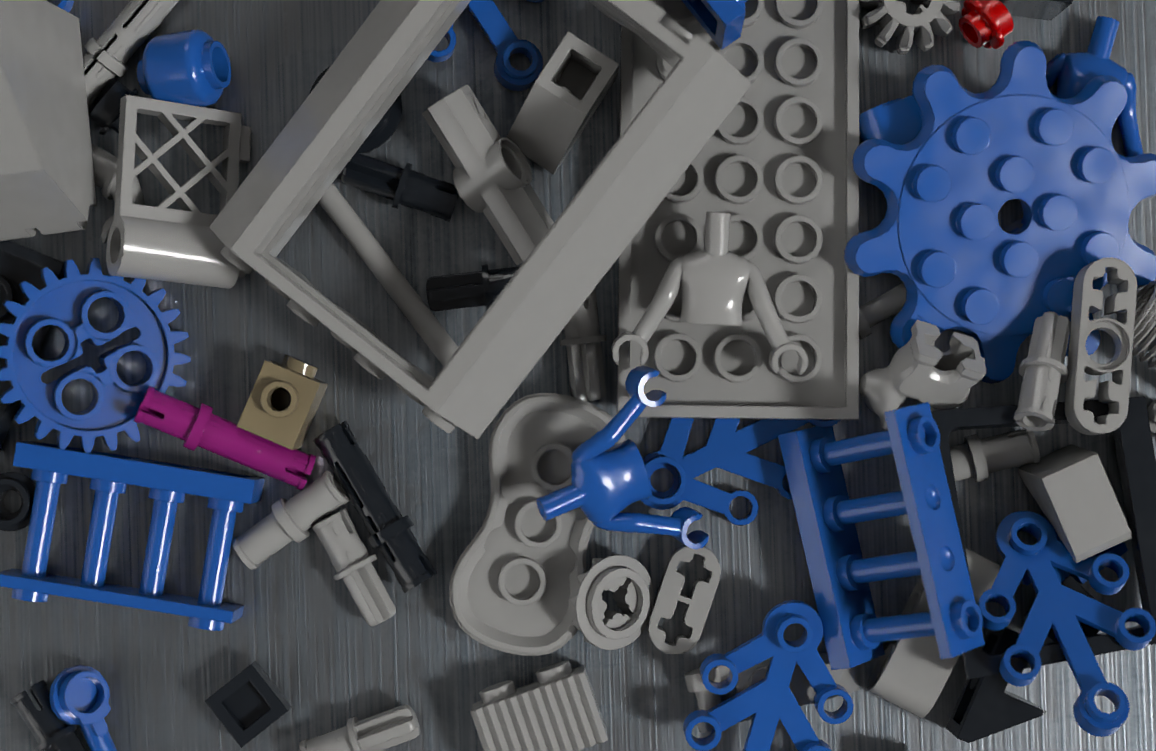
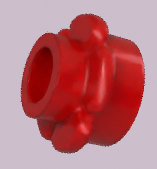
(985, 23)

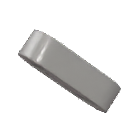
(697, 603)

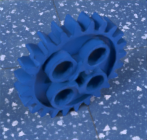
(66, 306)

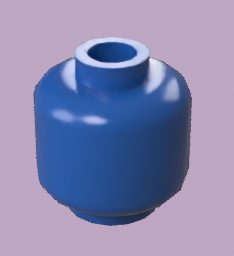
(184, 68)

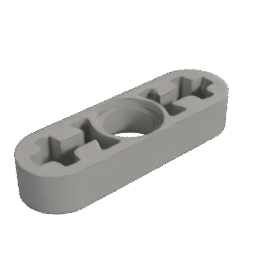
(1087, 301)

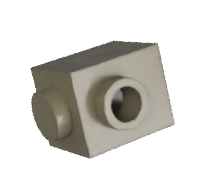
(283, 402)

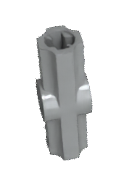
(489, 172)

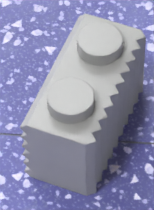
(542, 716)

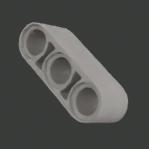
(912, 669)

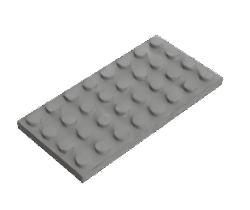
(793, 207)

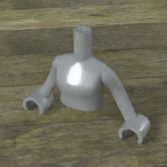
(713, 294)

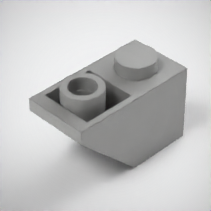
(562, 102)

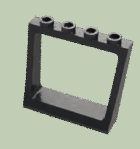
(1138, 483)

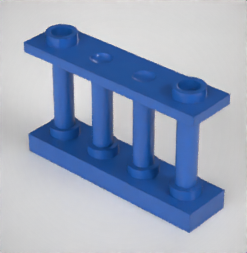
(110, 478)
(833, 548)

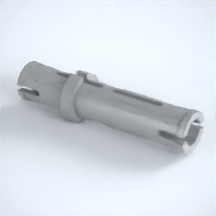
(119, 42)

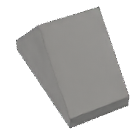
(1077, 500)

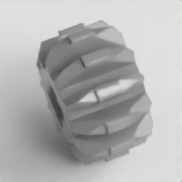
(919, 26)

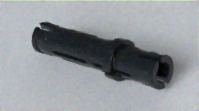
(380, 515)

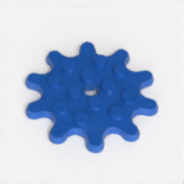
(960, 171)

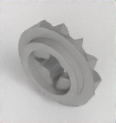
(632, 592)

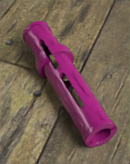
(223, 438)

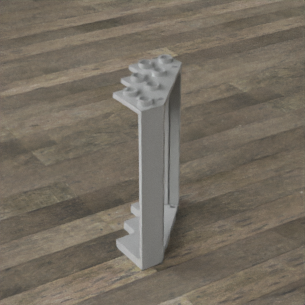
(562, 265)

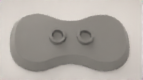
(519, 568)

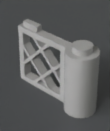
(165, 241)

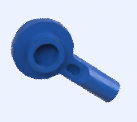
(82, 698)

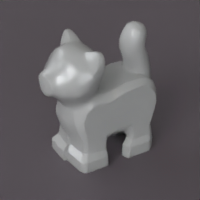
(925, 373)

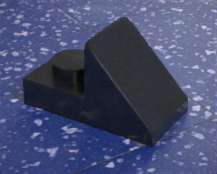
(985, 704)

